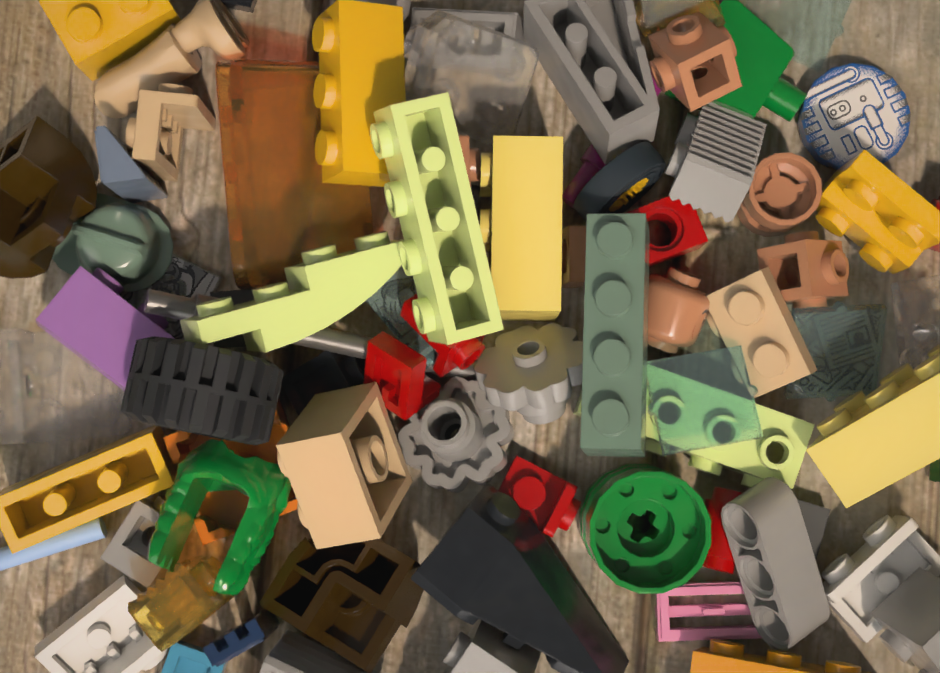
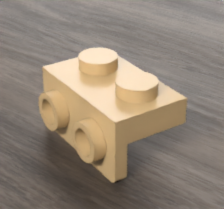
(158, 128)
(758, 319)

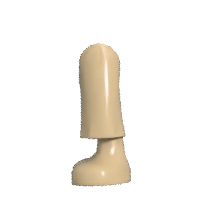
(171, 57)

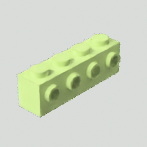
(437, 219)
(774, 455)

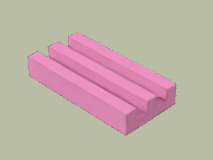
(664, 611)

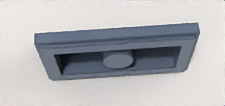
(121, 172)

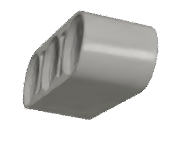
(775, 563)

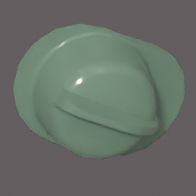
(121, 241)

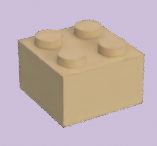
(344, 466)

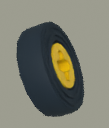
(621, 181)

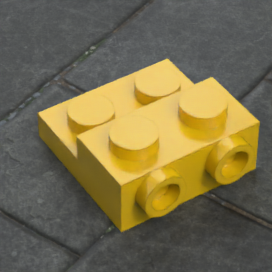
(878, 214)

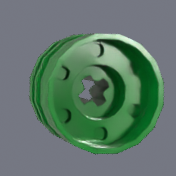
(652, 559)

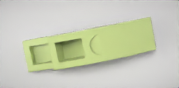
(317, 296)

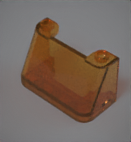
(273, 174)

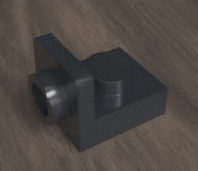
(322, 374)

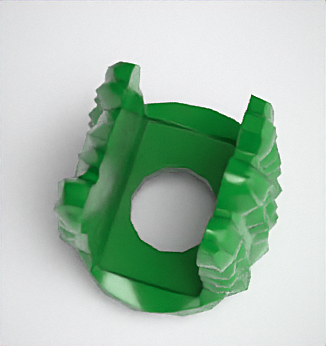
(212, 469)

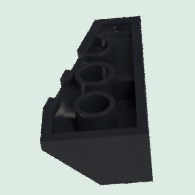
(506, 573)

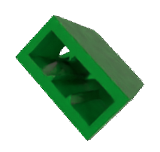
(760, 63)

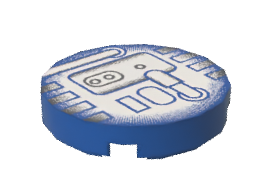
(853, 111)

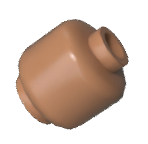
(675, 310)

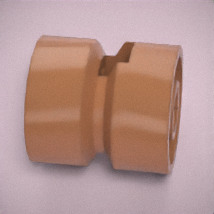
(781, 195)

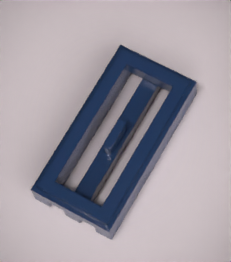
(241, 638)

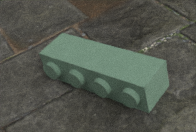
(615, 335)

